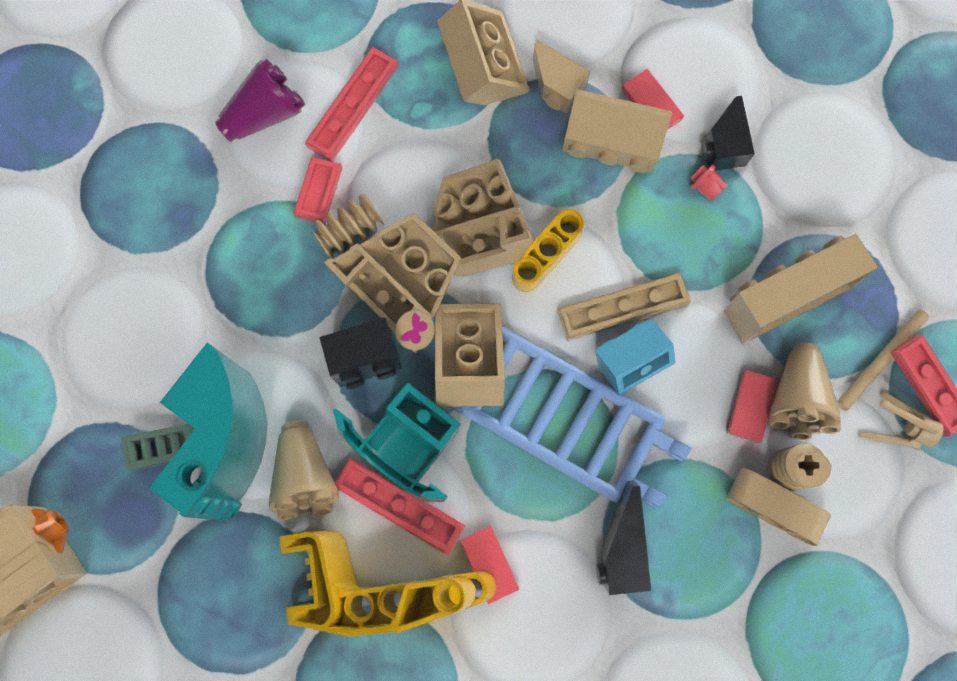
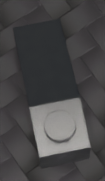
(625, 550)

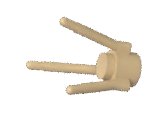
(919, 426)

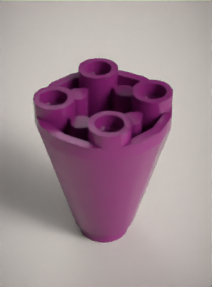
(259, 103)

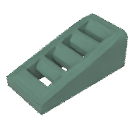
(131, 449)

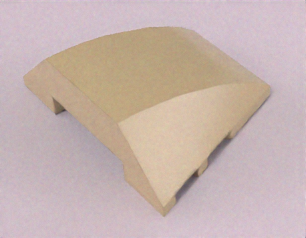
(481, 218)
(399, 269)

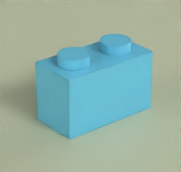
(635, 356)

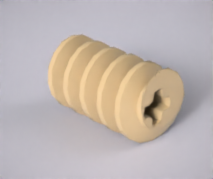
(347, 225)
(799, 467)

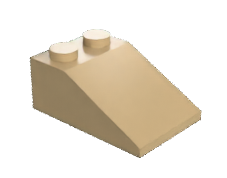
(469, 355)

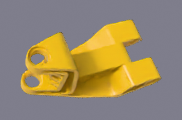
(339, 601)

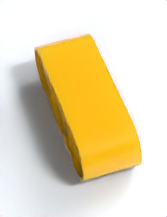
(555, 238)

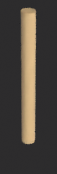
(881, 360)

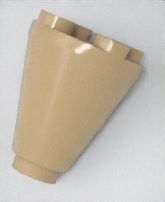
(805, 396)
(300, 475)

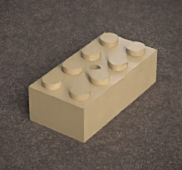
(800, 287)

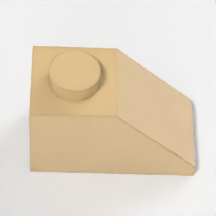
(558, 77)

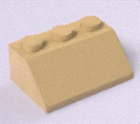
(482, 53)
(616, 131)

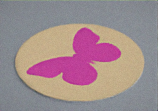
(415, 330)

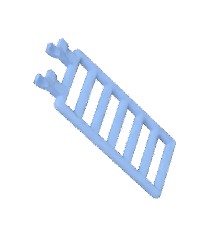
(558, 460)

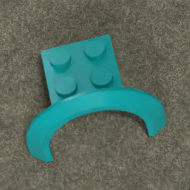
(405, 441)

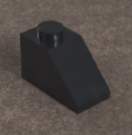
(730, 139)

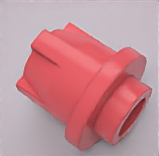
(708, 182)

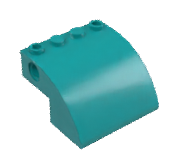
(226, 442)

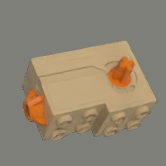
(33, 561)

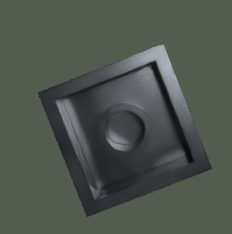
(361, 353)

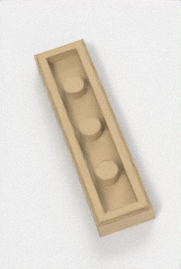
(623, 306)

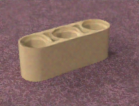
(778, 506)

